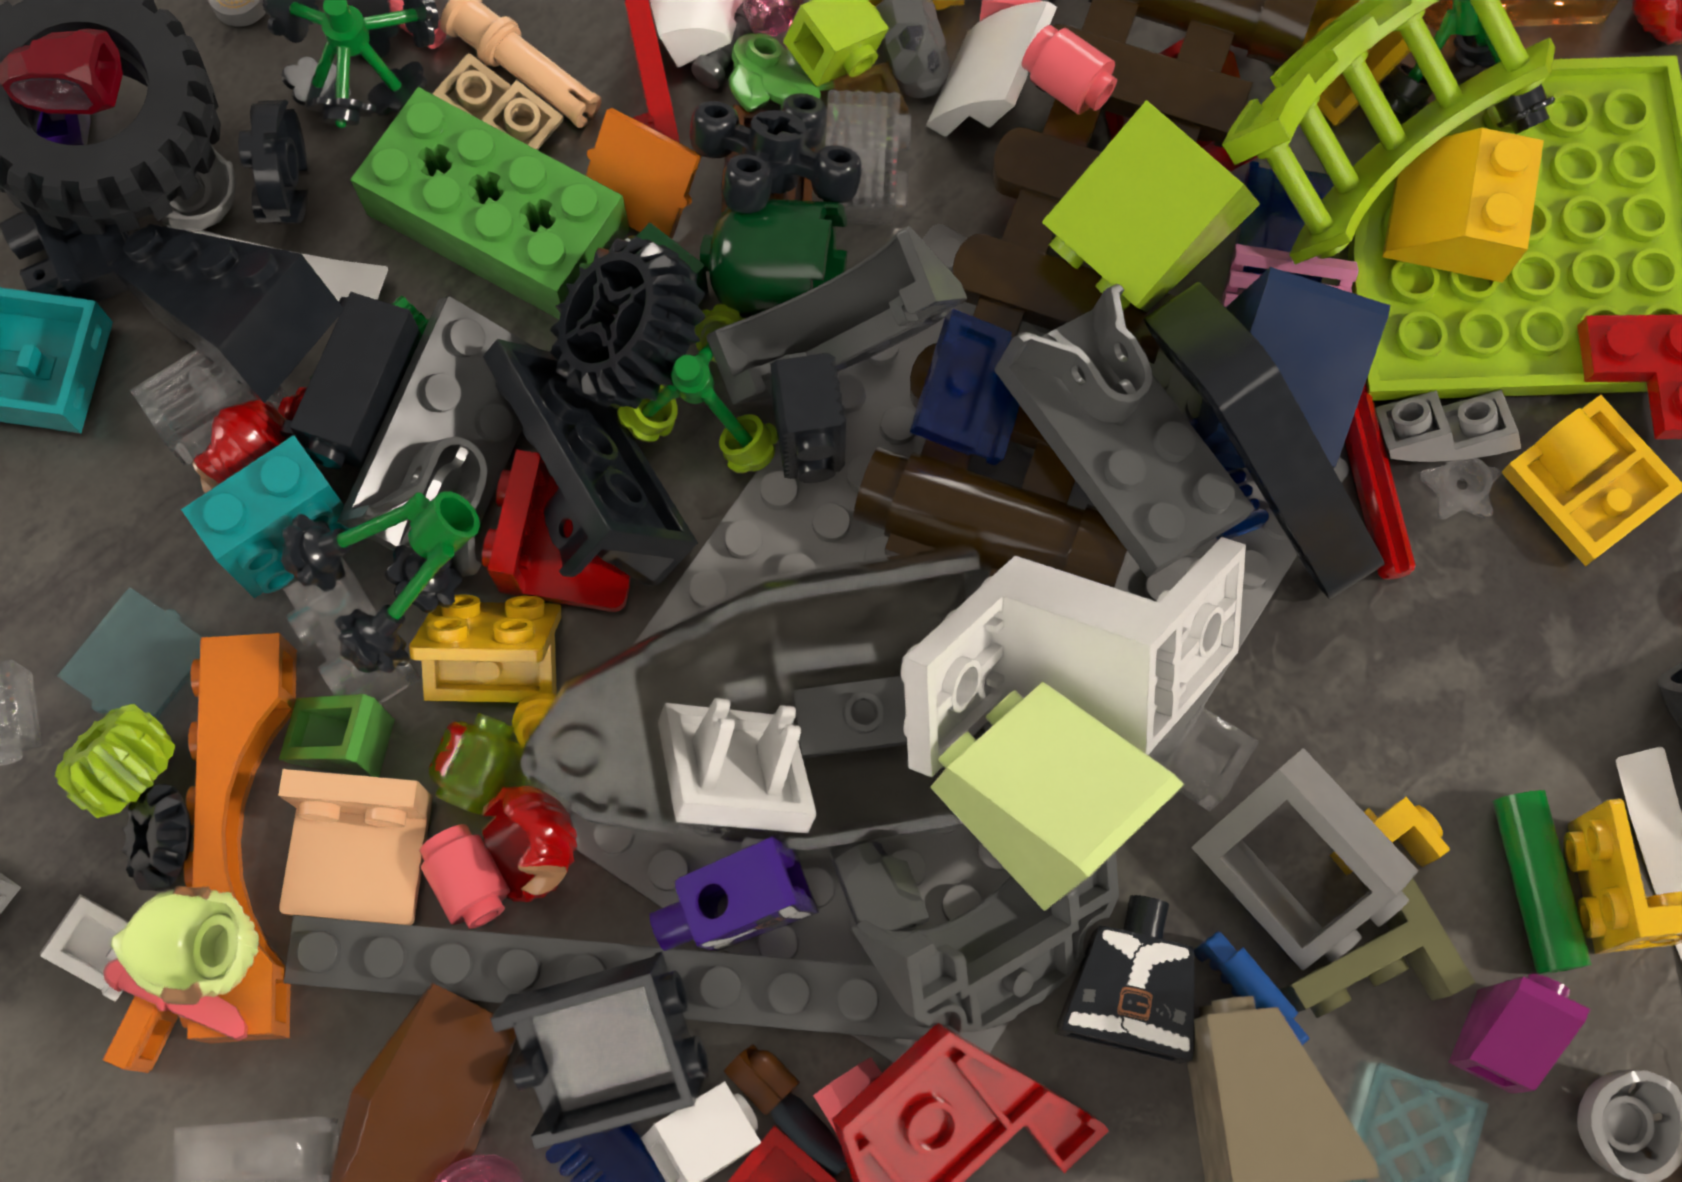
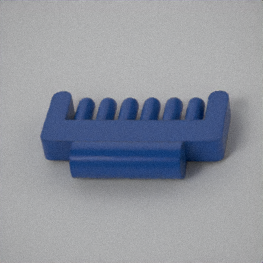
(1247, 978)

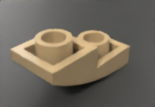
(499, 104)

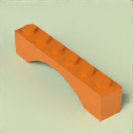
(242, 705)

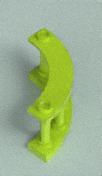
(1342, 49)

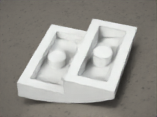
(989, 67)

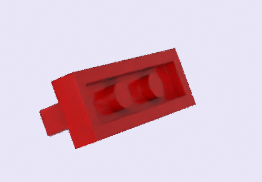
(651, 70)

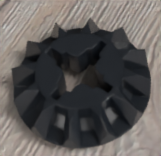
(157, 837)

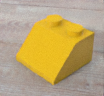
(1466, 204)

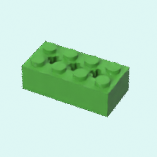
(488, 201)

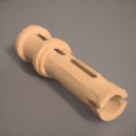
(500, 43)

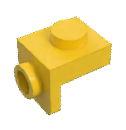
(1412, 827)

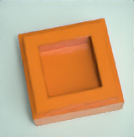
(140, 1036)

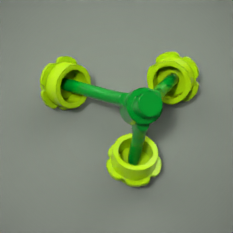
(745, 439)

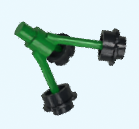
(1408, 88)

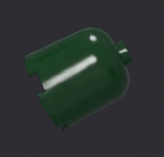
(773, 253)

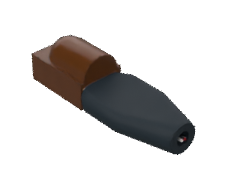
(770, 1088)

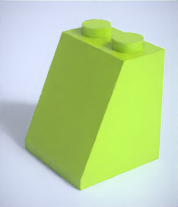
(1148, 209)

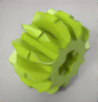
(115, 761)

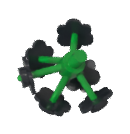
(352, 30)

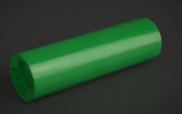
(1541, 882)

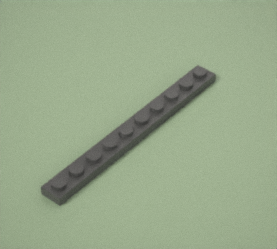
(498, 964)

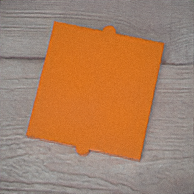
(645, 169)

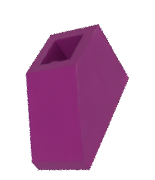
(1518, 1032)

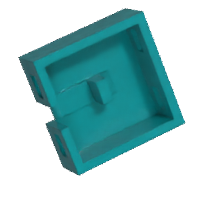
(49, 358)

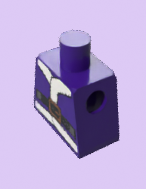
(763, 893)

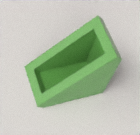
(338, 734)

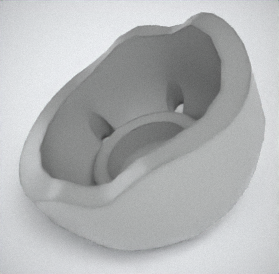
(1621, 1124)

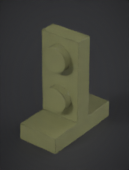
(1412, 934)

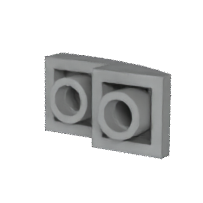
(1464, 430)

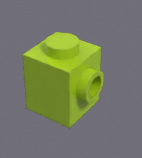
(835, 38)

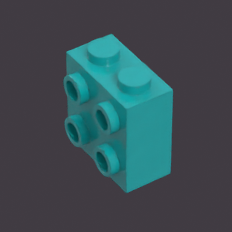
(248, 511)

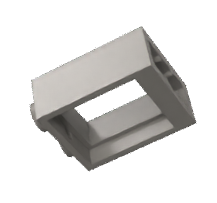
(1342, 827)

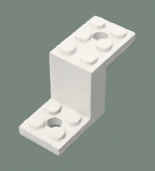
(1100, 647)

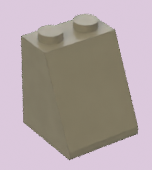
(1265, 1104)

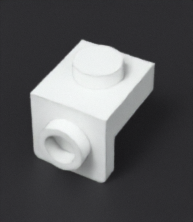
(84, 943)

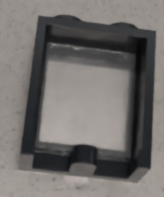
(605, 1049)

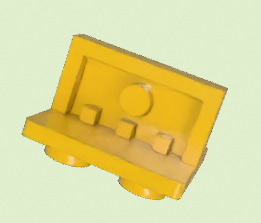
(488, 650)

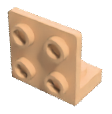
(354, 846)

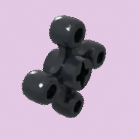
(774, 152)

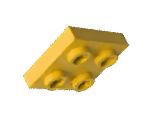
(1592, 479)

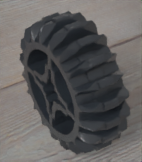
(627, 323)

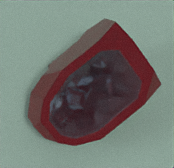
(64, 73)

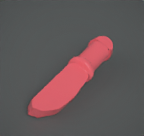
(208, 1012)

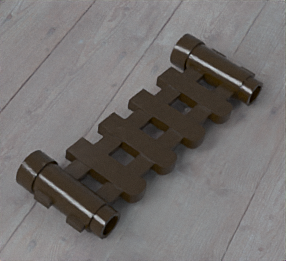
(932, 495)

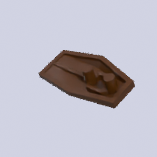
(424, 1094)

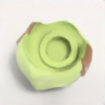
(187, 944)

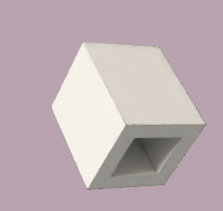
(703, 1137)

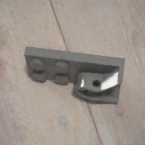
(441, 429)
(1122, 435)

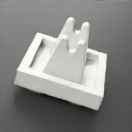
(736, 767)

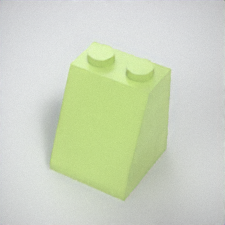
(1050, 790)

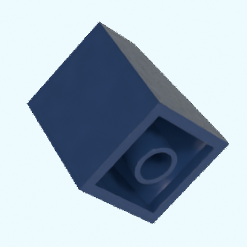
(1321, 347)

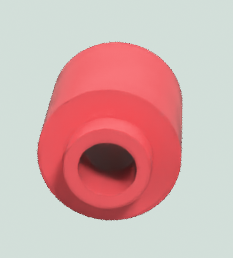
(1070, 69)
(464, 876)

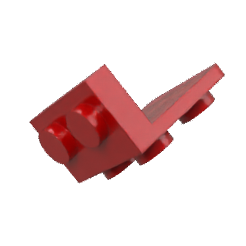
(523, 555)

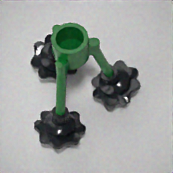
(420, 572)

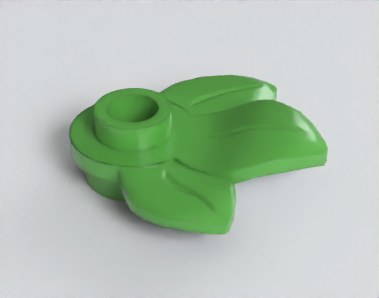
(767, 73)

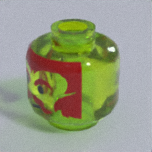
(475, 762)

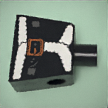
(1134, 988)

